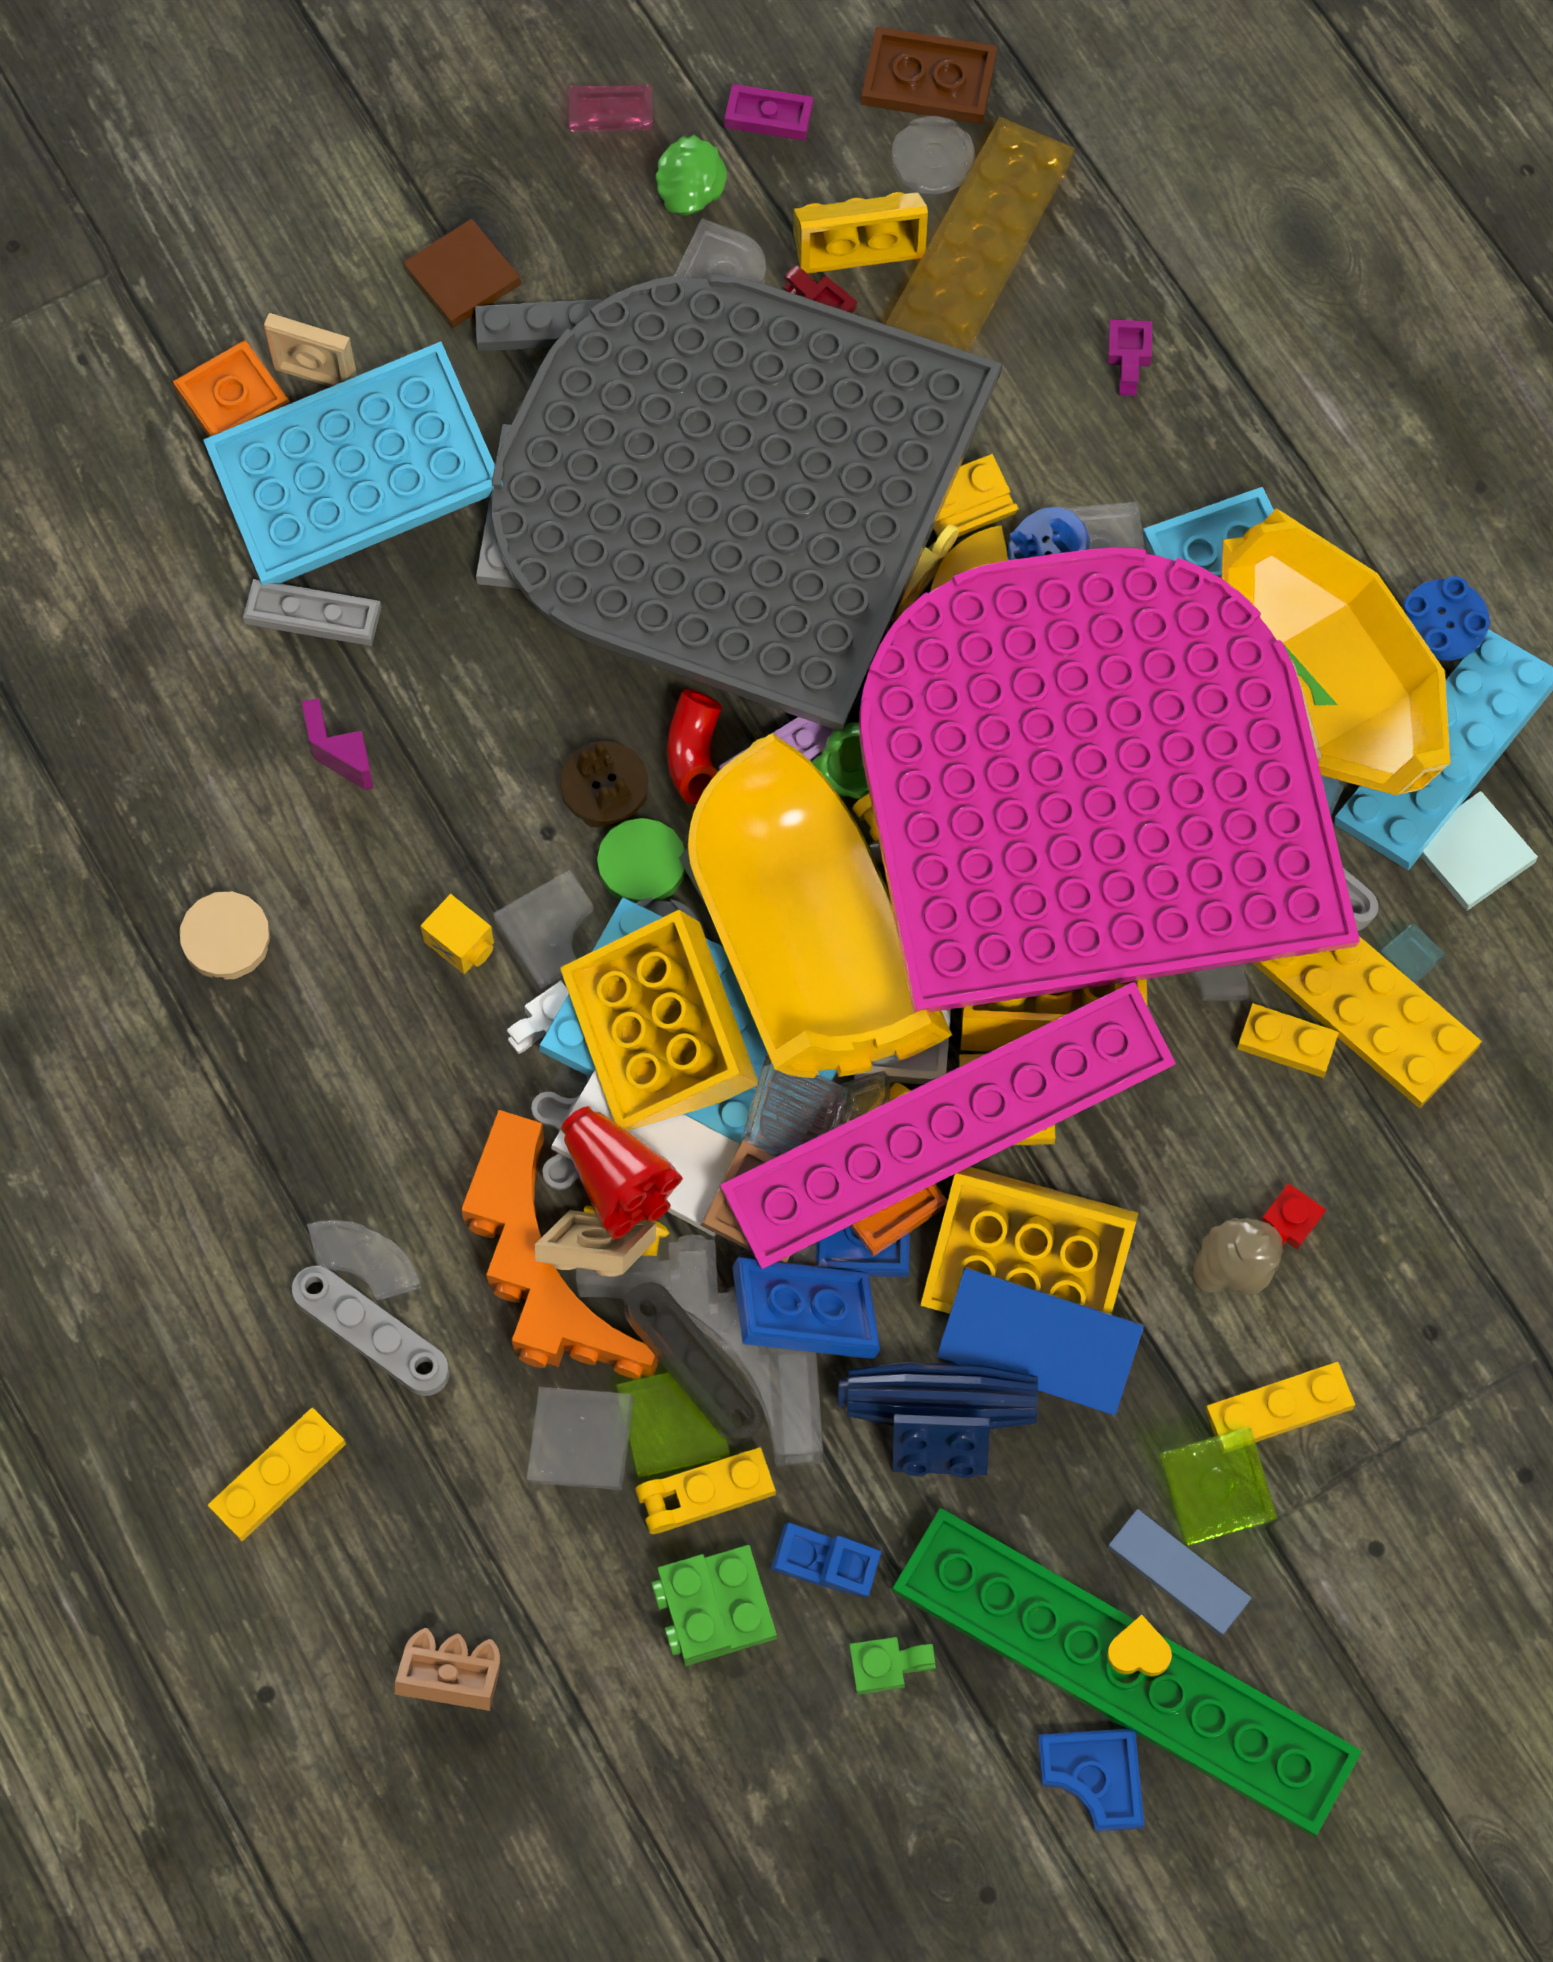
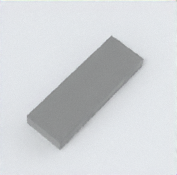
(312, 612)

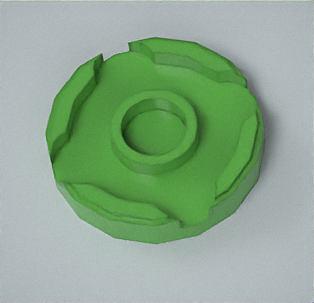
(641, 860)

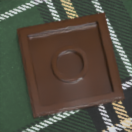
(461, 273)

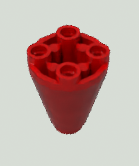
(618, 1171)

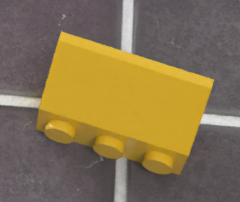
(860, 232)

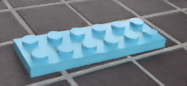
(1487, 707)

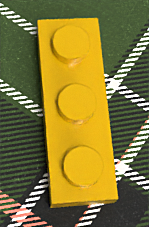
(1284, 1404)
(276, 1474)

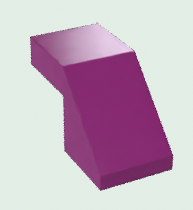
(341, 753)

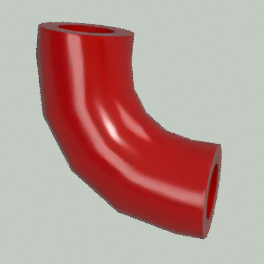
(691, 744)

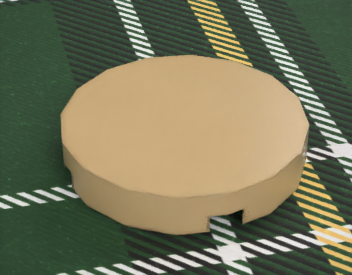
(225, 935)

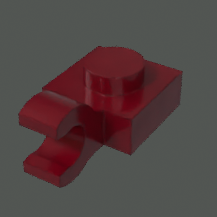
(824, 291)

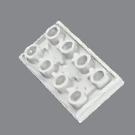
(690, 1146)

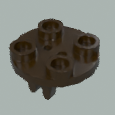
(614, 799)

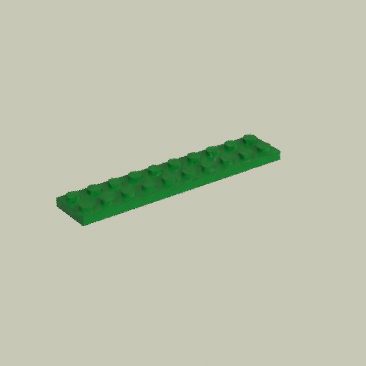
(1185, 1711)

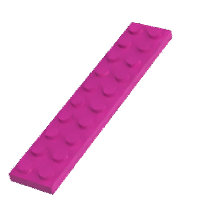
(947, 1125)

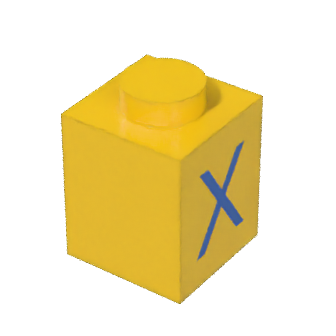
(458, 934)

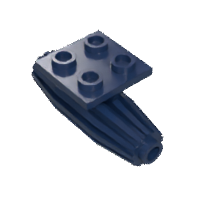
(940, 1411)

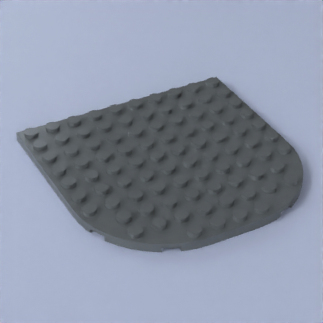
(734, 484)

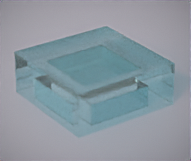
(1413, 953)

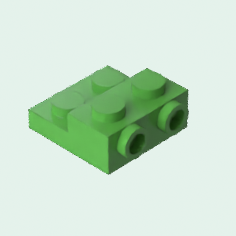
(714, 1605)

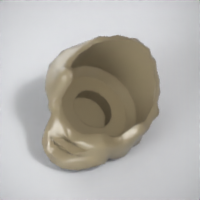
(1238, 1257)

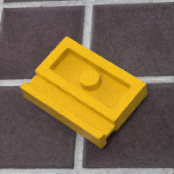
(976, 498)

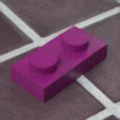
(769, 112)

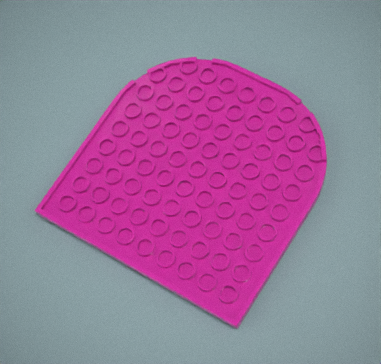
(1094, 782)

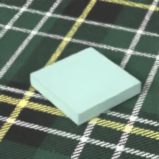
(1477, 852)

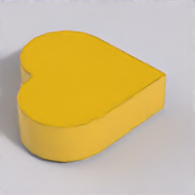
(1139, 1649)

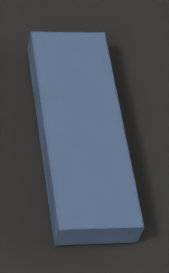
(1179, 1573)

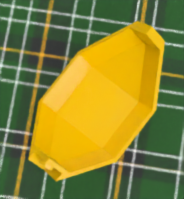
(1357, 646)

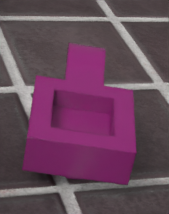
(1130, 347)

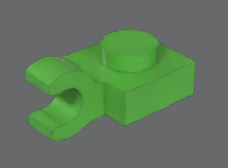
(881, 1665)

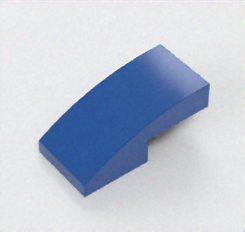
(825, 1560)

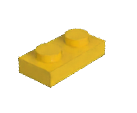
(1288, 1040)

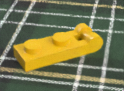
(707, 1490)

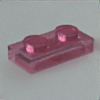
(610, 108)

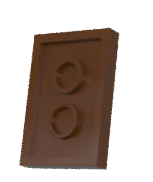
(929, 75)

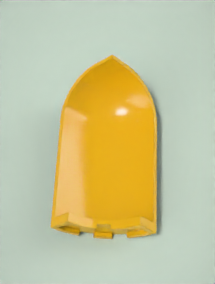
(804, 916)

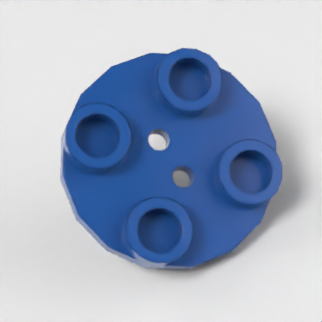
(1059, 525)
(1462, 610)

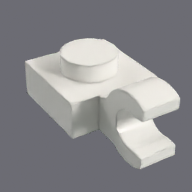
(541, 1015)

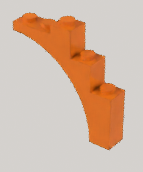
(553, 1317)

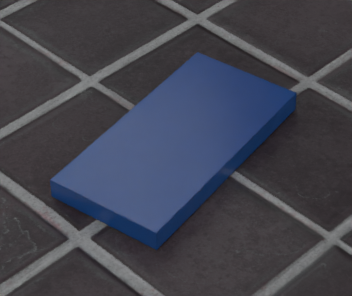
(1018, 1329)

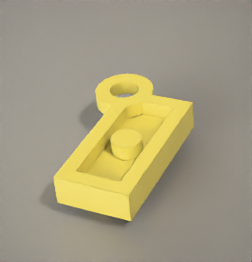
(927, 568)

